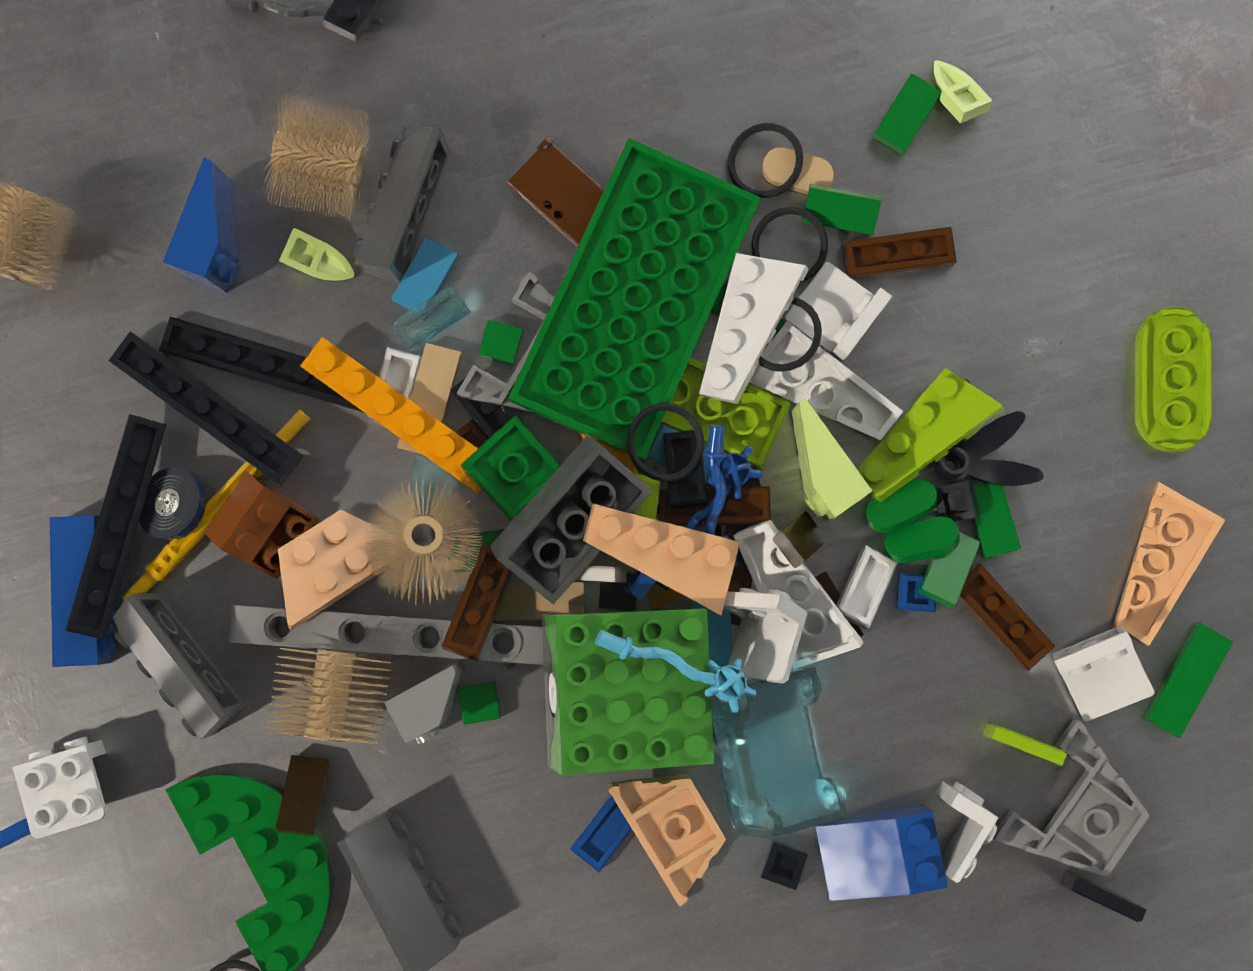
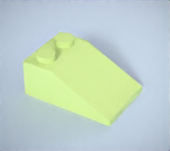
(825, 469)

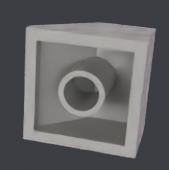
(426, 706)

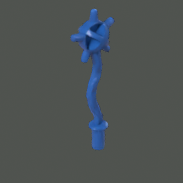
(715, 453)
(736, 473)

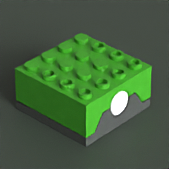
(629, 710)

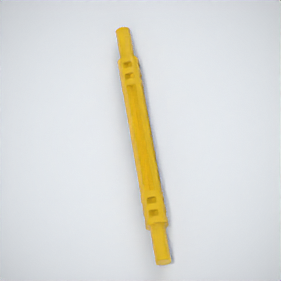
(177, 549)

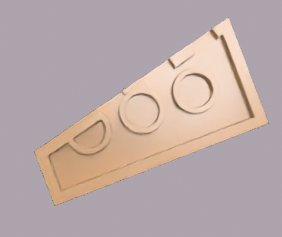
(676, 556)
(1165, 558)

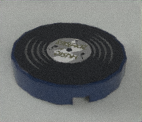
(173, 504)

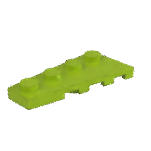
(933, 424)

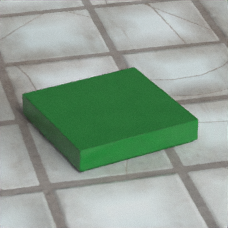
(511, 467)

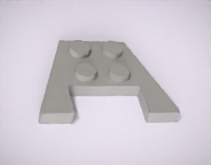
(484, 387)
(1092, 822)

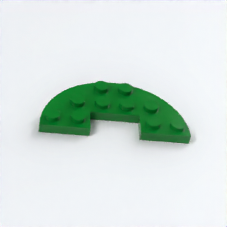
(288, 867)

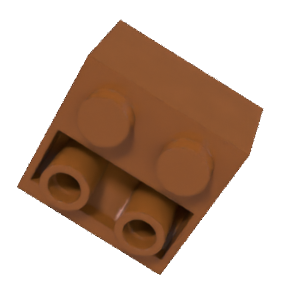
(258, 523)

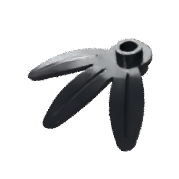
(968, 455)

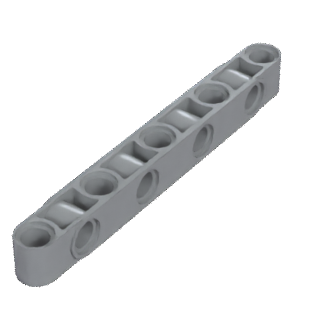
(382, 634)

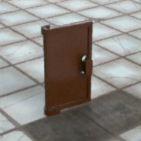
(563, 184)

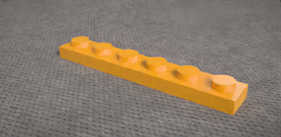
(391, 409)

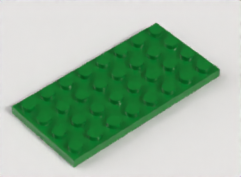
(634, 298)

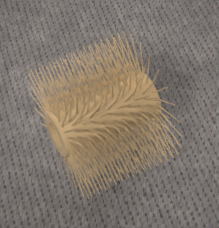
(318, 156)
(18, 227)
(421, 527)
(329, 698)

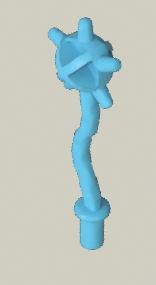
(726, 682)

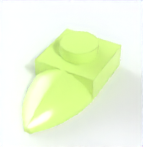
(960, 92)
(315, 257)

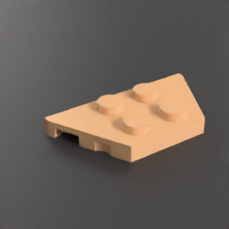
(326, 565)
(671, 827)

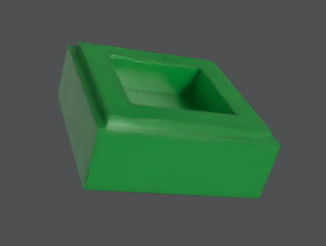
(500, 342)
(479, 703)

